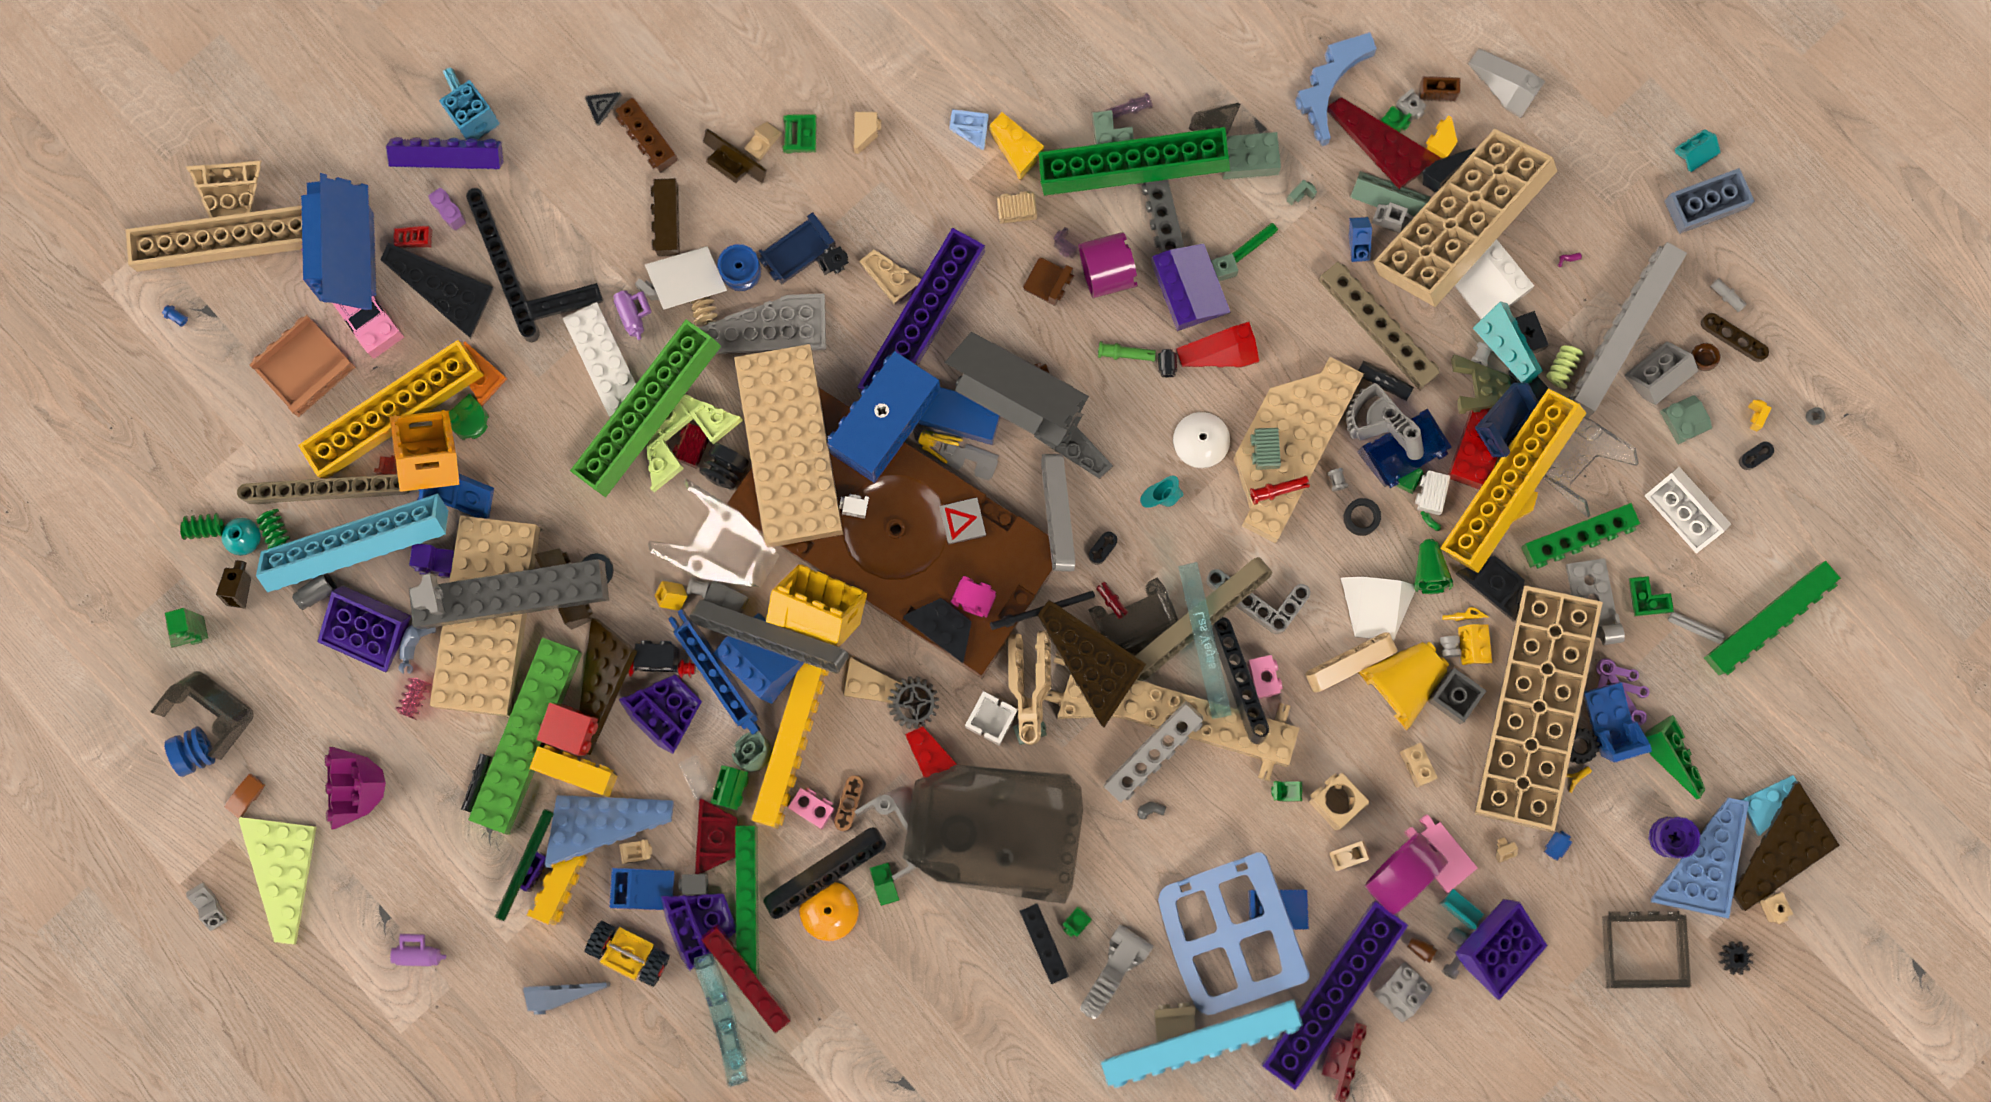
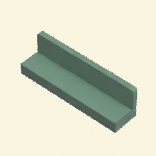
(1378, 191)

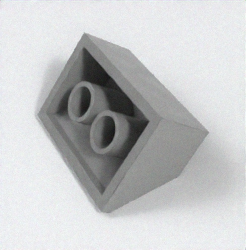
(1662, 372)

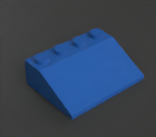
(758, 668)

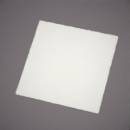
(685, 277)

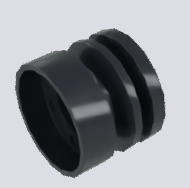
(724, 465)

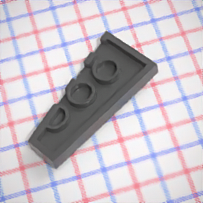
(1083, 453)

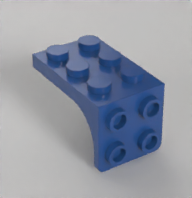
(468, 497)

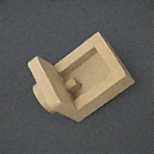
(635, 851)

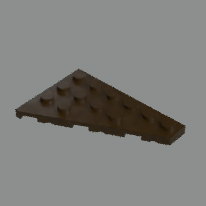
(1096, 663)
(604, 673)
(1790, 846)

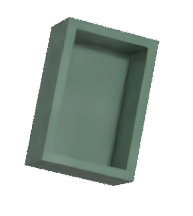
(1253, 156)

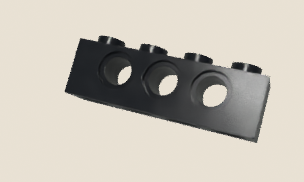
(1044, 943)

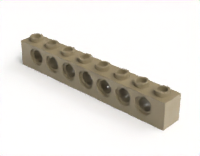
(1380, 336)

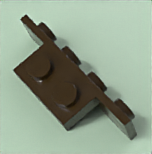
(730, 160)

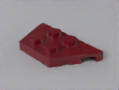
(714, 837)

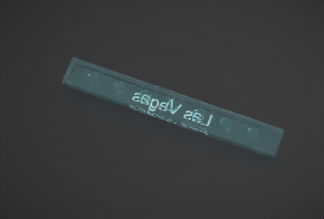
(1205, 640)

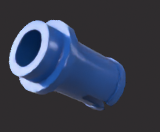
(174, 315)

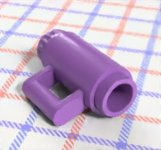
(629, 314)
(415, 955)

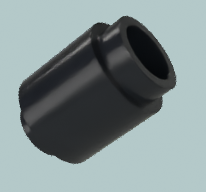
(1167, 363)

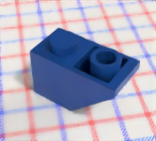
(1360, 239)

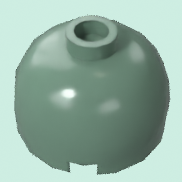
(752, 752)

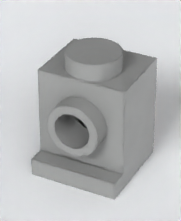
(1405, 107)

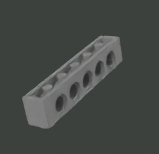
(1184, 713)

